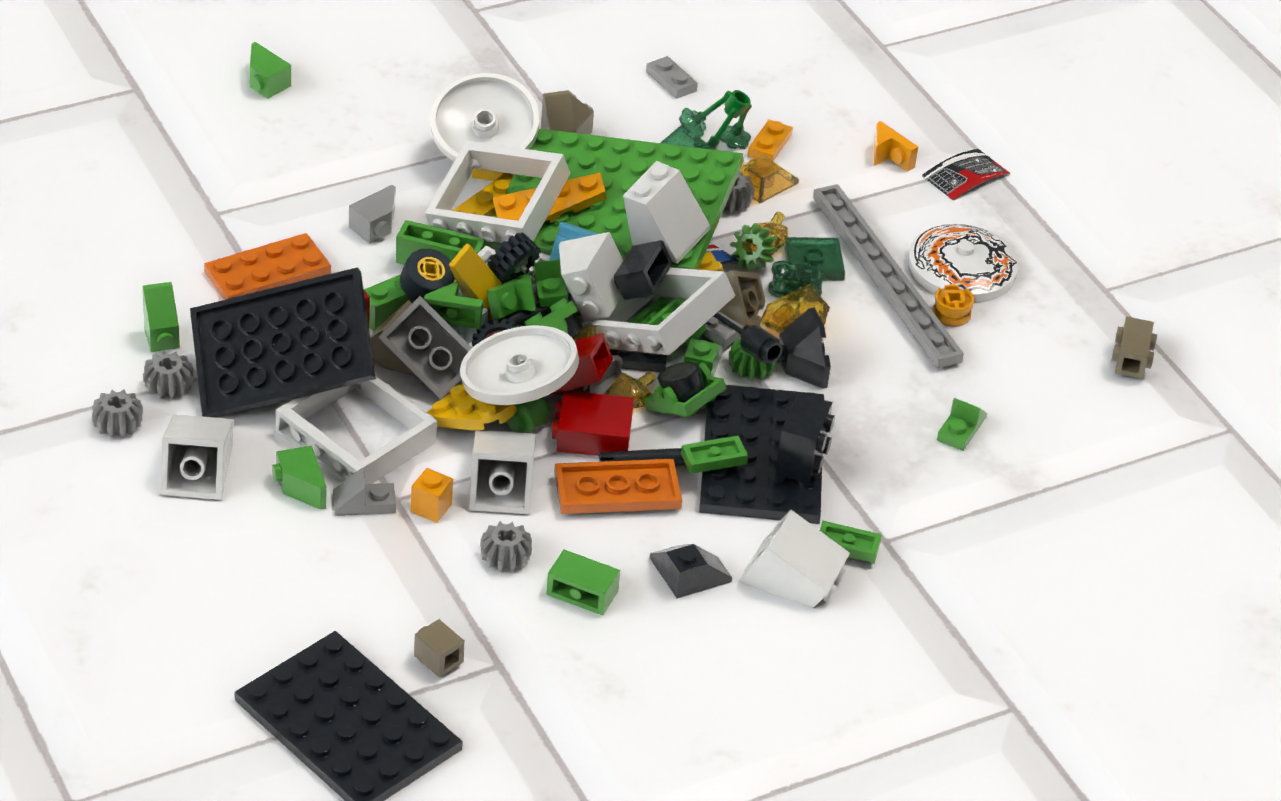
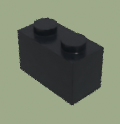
(643, 270)

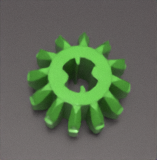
(758, 237)
(748, 365)

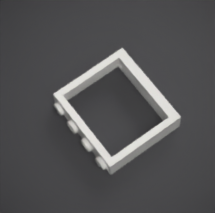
(545, 165)
(705, 296)
(337, 460)

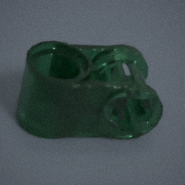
(794, 278)

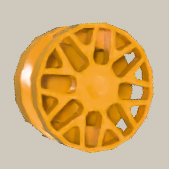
(953, 305)

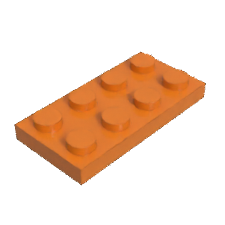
(267, 267)
(617, 486)

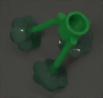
(736, 104)

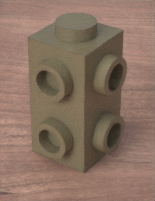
(1134, 347)

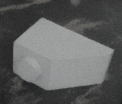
(373, 215)

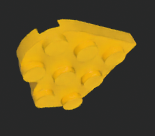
(464, 412)

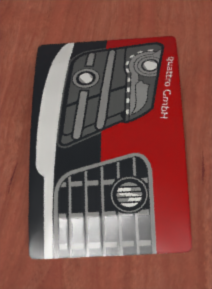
(963, 172)

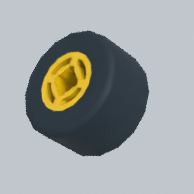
(425, 272)

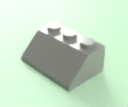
(427, 346)

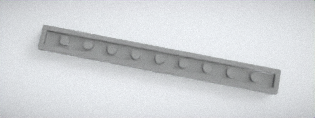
(888, 276)

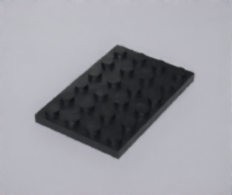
(282, 343)
(754, 488)
(348, 721)

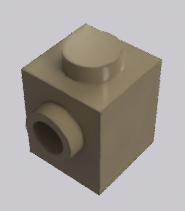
(439, 648)

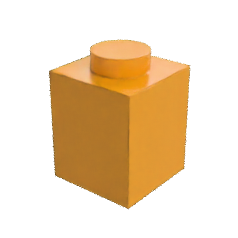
(431, 495)

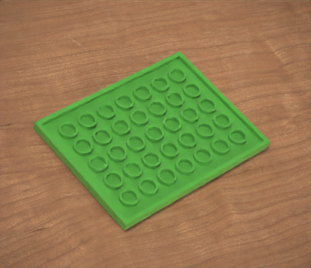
(621, 163)

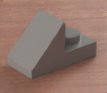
(357, 498)

